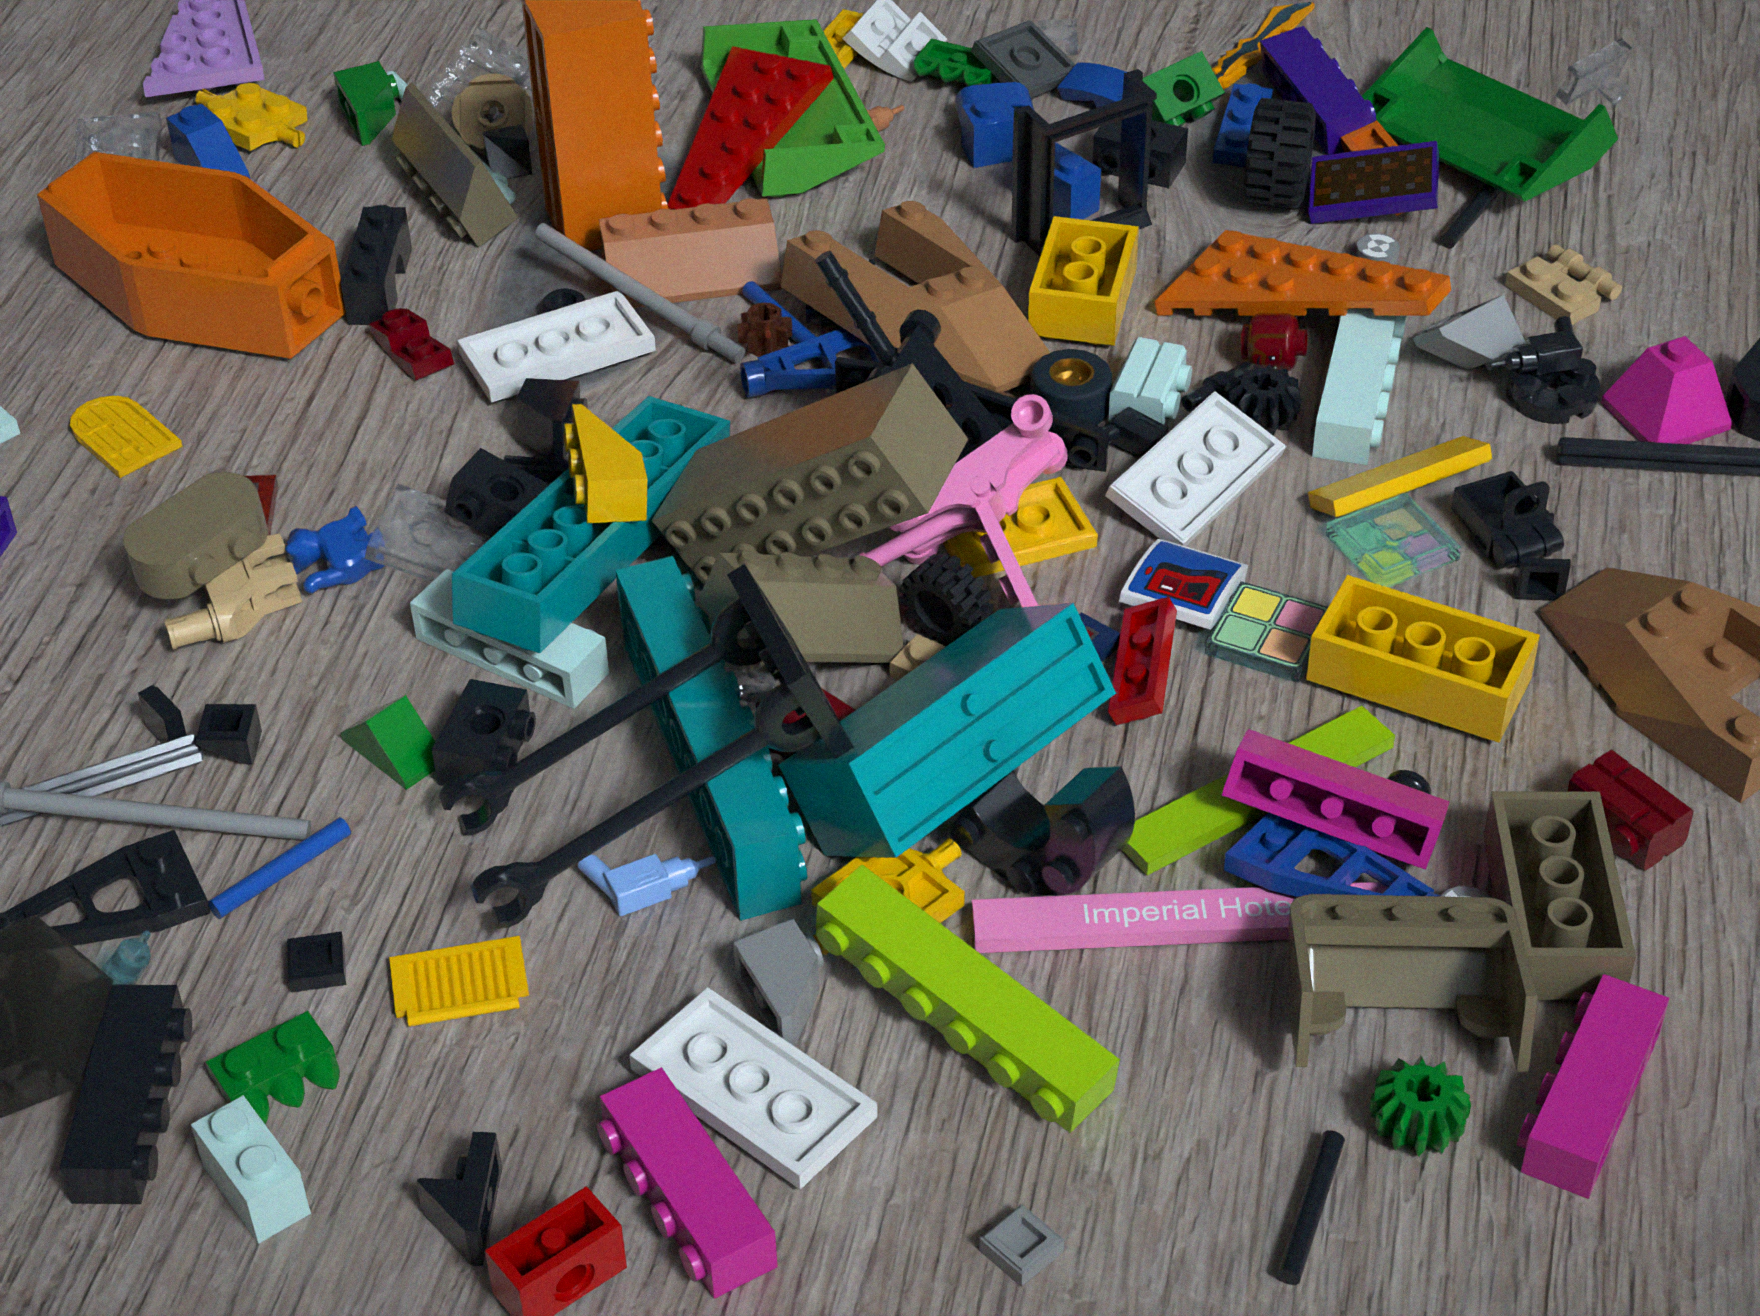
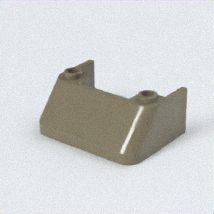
(1409, 956)

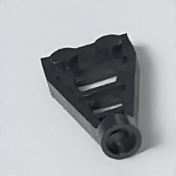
(162, 875)

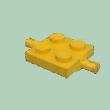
(256, 115)
(913, 875)

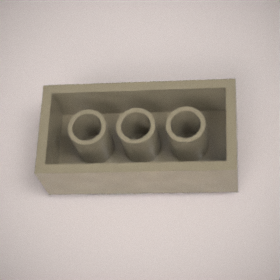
(1560, 875)

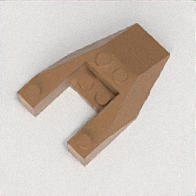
(980, 323)
(1671, 665)

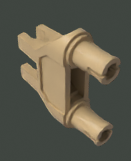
(240, 597)

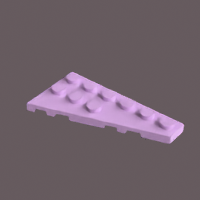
(205, 49)

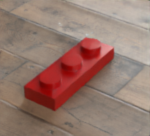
(1143, 661)

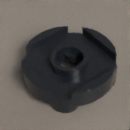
(1575, 393)

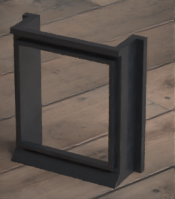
(1035, 161)

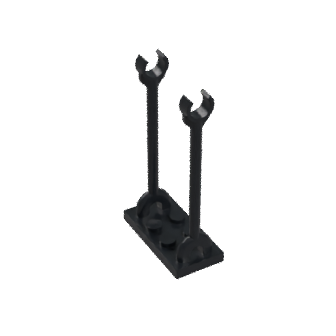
(797, 691)

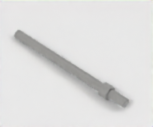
(702, 331)

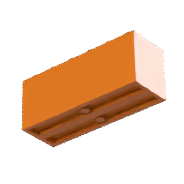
(594, 112)

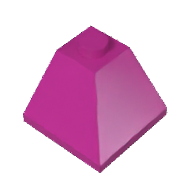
(1670, 395)

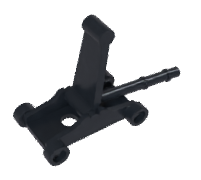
(917, 346)

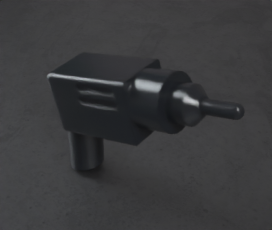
(1545, 352)
(1135, 431)

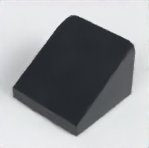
(1540, 578)

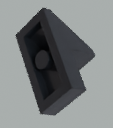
(466, 1206)

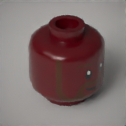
(1273, 341)

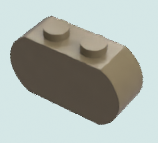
(195, 535)

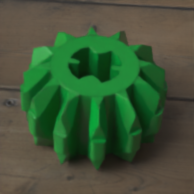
(1420, 1105)

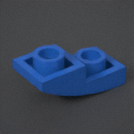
(1093, 83)

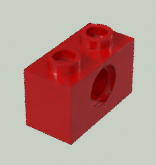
(557, 1257)

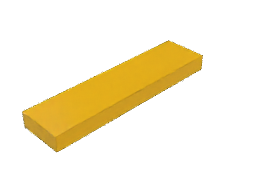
(1400, 476)

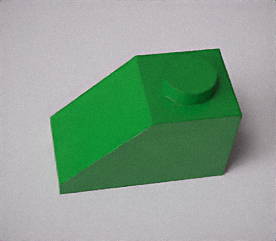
(366, 99)

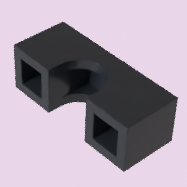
(376, 255)

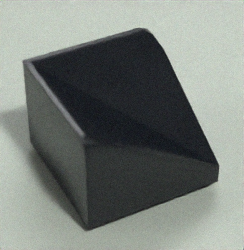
(508, 151)
(230, 731)

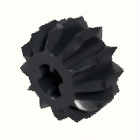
(1265, 396)

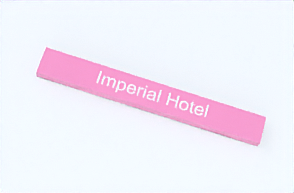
(1134, 919)

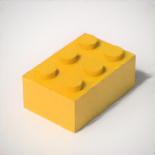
(1083, 280)

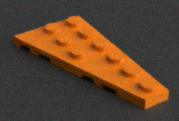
(1289, 278)

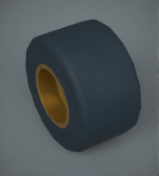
(1074, 383)

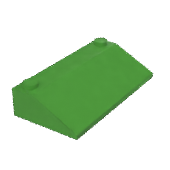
(830, 133)

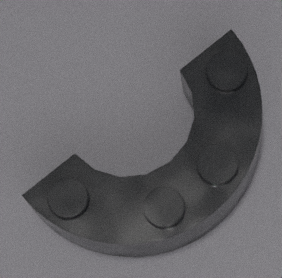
(1051, 844)

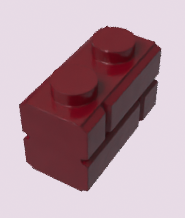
(1639, 812)

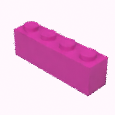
(1336, 798)
(1593, 1085)
(688, 1183)

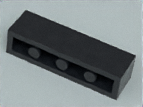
(126, 1095)

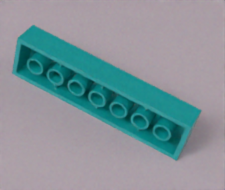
(553, 562)
(745, 806)

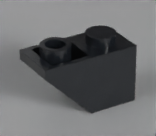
(543, 410)

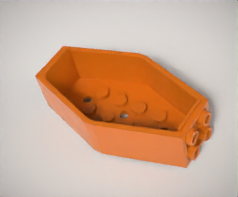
(193, 254)

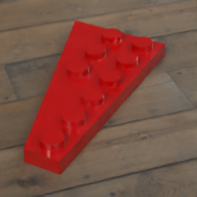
(748, 112)

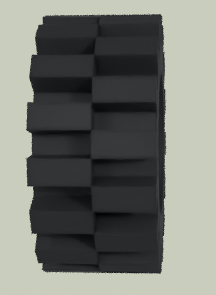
(944, 598)

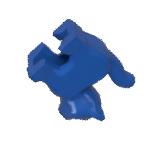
(339, 544)

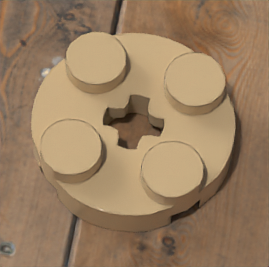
(488, 92)

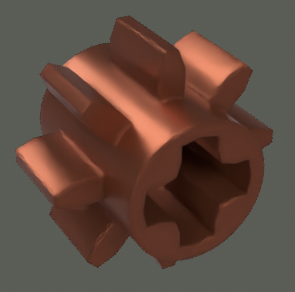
(764, 329)

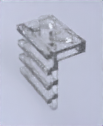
(489, 54)

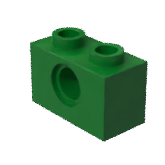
(1184, 90)

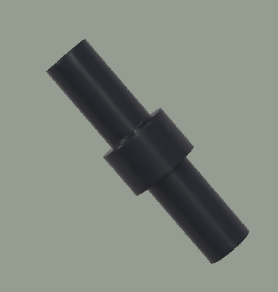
(1215, 382)

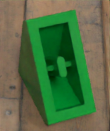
(394, 742)

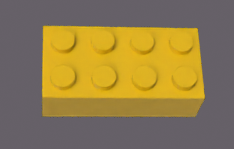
(1422, 657)

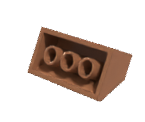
(695, 249)

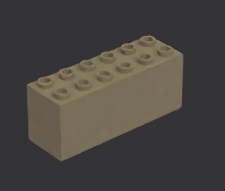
(815, 474)

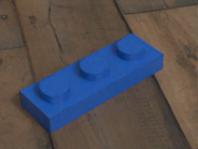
(1236, 124)

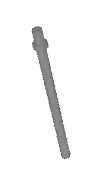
(152, 813)

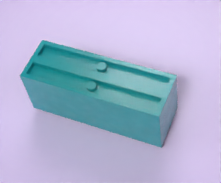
(949, 731)

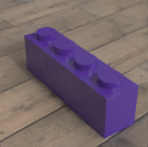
(1306, 74)

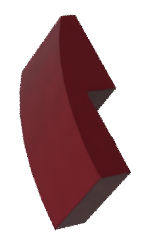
(409, 343)

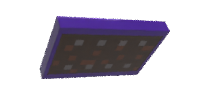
(1374, 182)

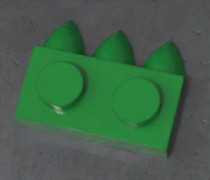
(952, 63)
(276, 1064)

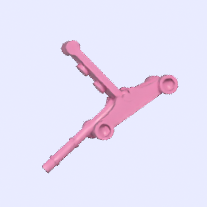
(982, 492)

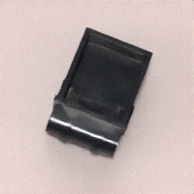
(1508, 518)

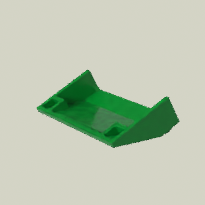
(1485, 124)

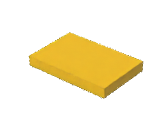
(1042, 528)

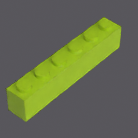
(966, 999)

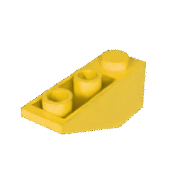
(605, 470)

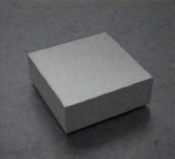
(1021, 1245)

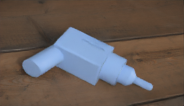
(641, 881)

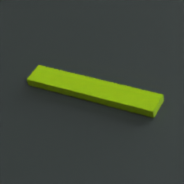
(1208, 815)

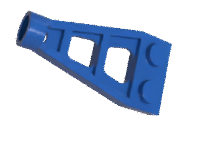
(777, 368)
(1277, 845)

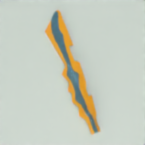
(1236, 61)

